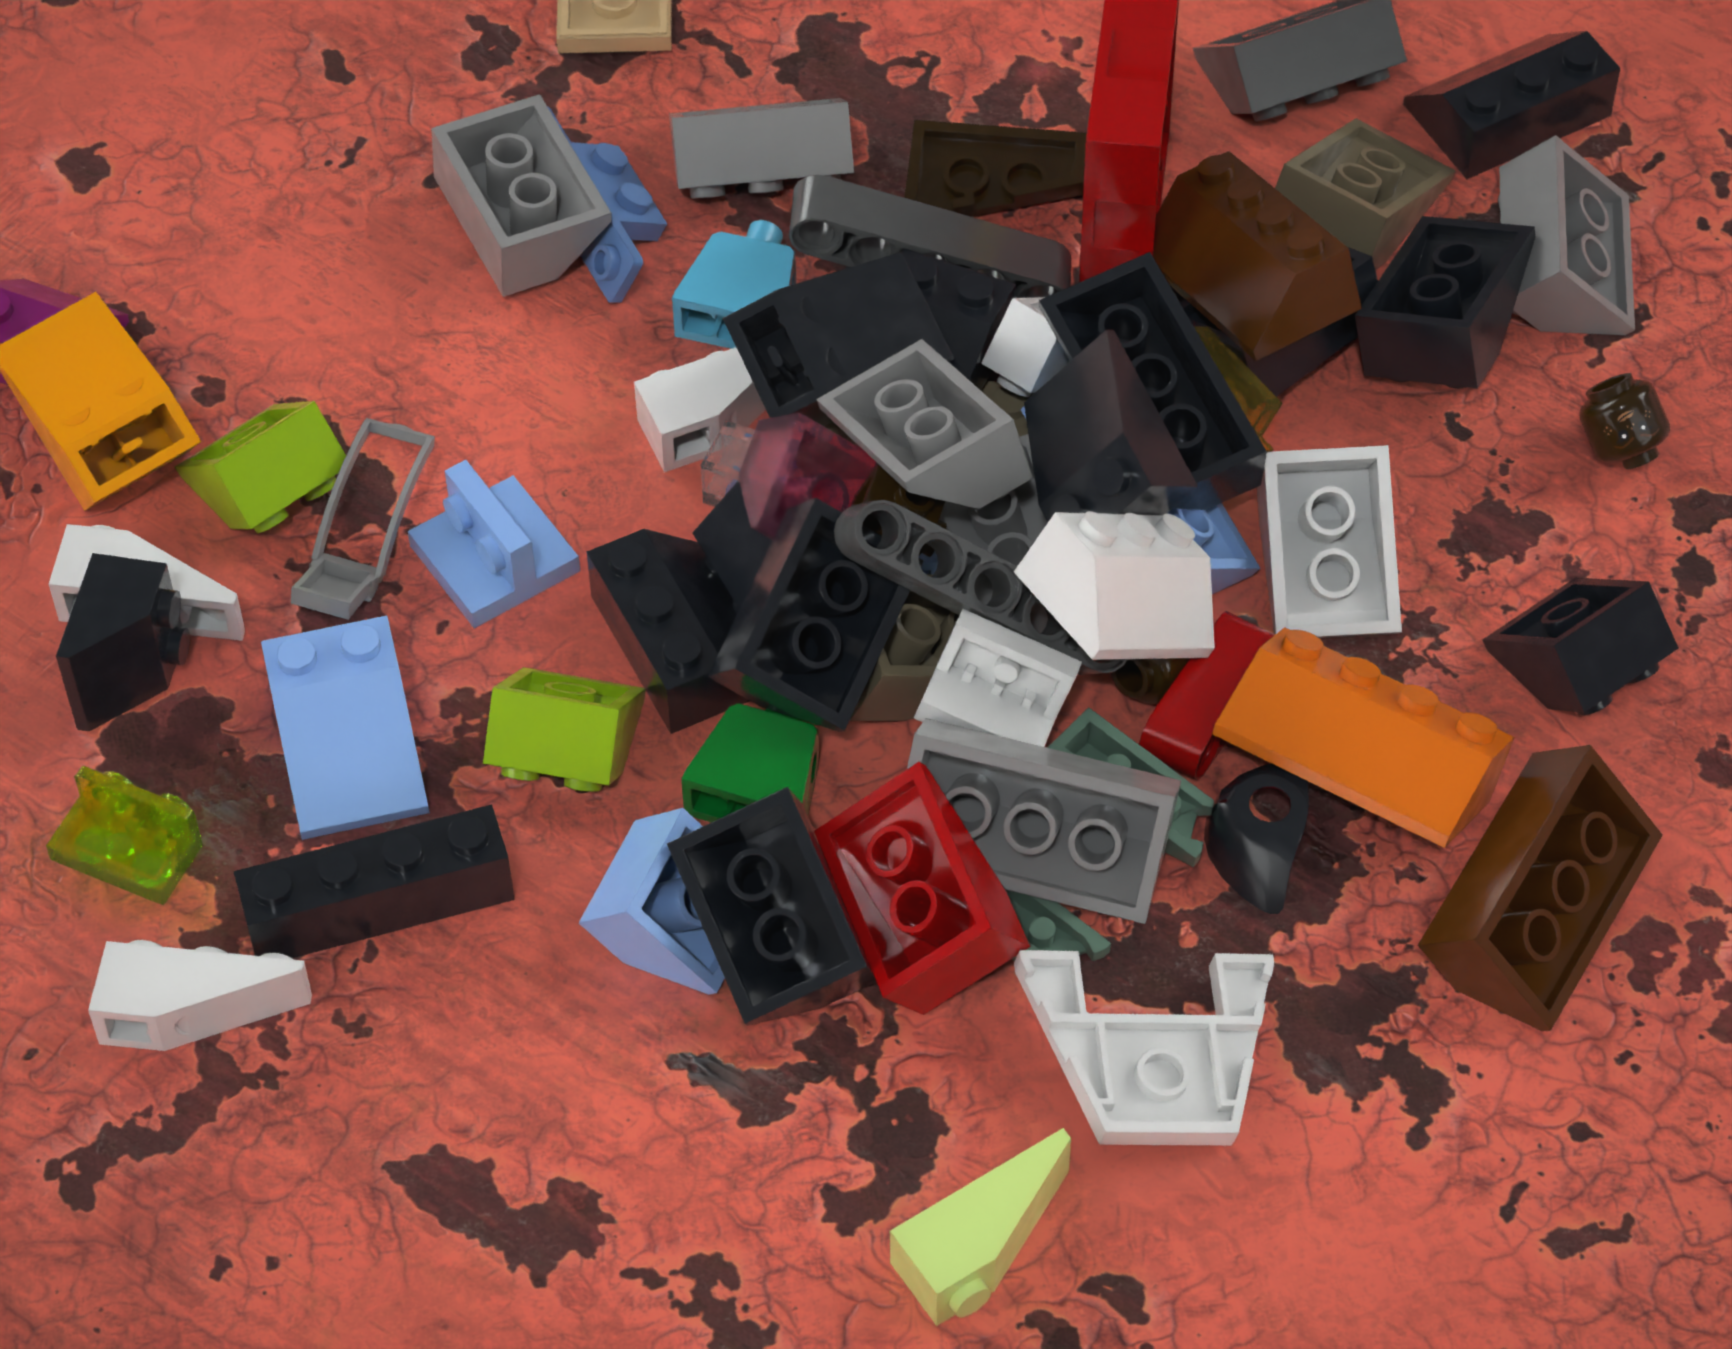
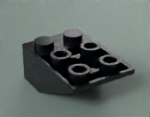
(829, 331)

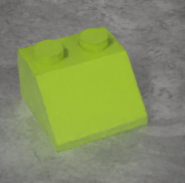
(266, 466)
(562, 727)

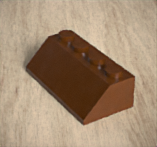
(1251, 257)
(1542, 887)

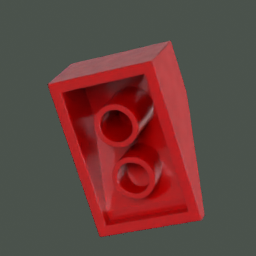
(919, 892)

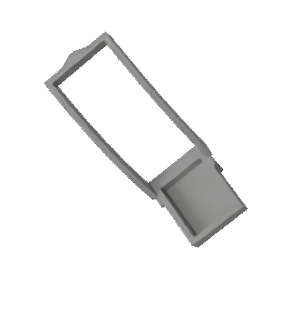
(340, 584)

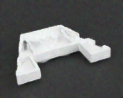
(1153, 1073)

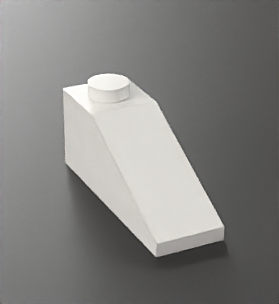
(1025, 349)
(205, 604)

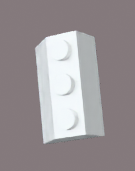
(1124, 584)

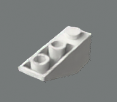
(690, 403)
(177, 995)

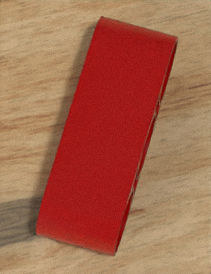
(1186, 715)

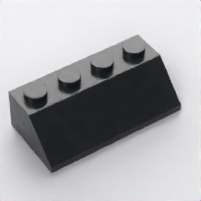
(1174, 369)

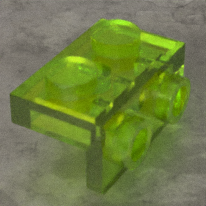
(127, 835)

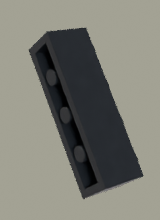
(376, 884)

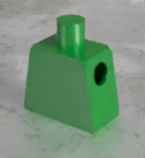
(749, 759)

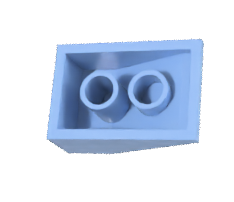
(344, 727)

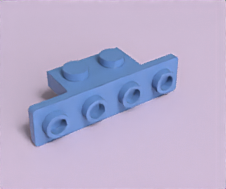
(612, 254)

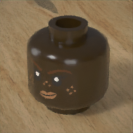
(1624, 421)

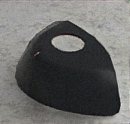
(1252, 852)

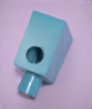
(728, 277)

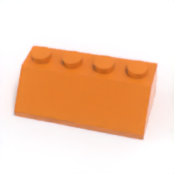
(1365, 736)

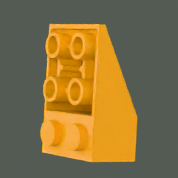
(95, 400)

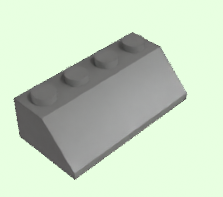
(1055, 818)

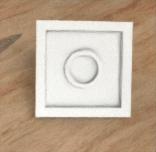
(998, 682)

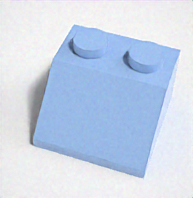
(646, 911)

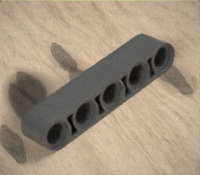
(864, 224)
(955, 574)

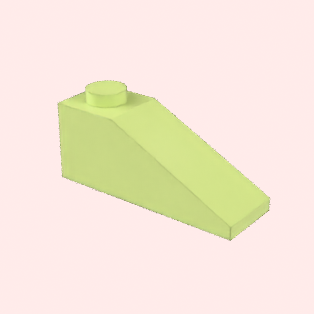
(968, 1240)

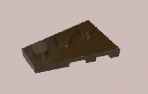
(992, 167)

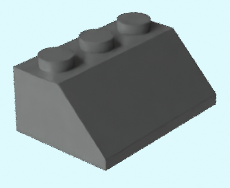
(1303, 56)

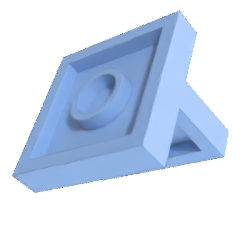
(491, 546)

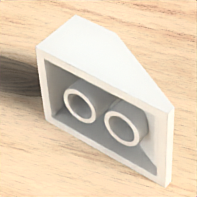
(1330, 541)

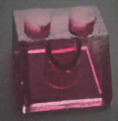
(796, 462)

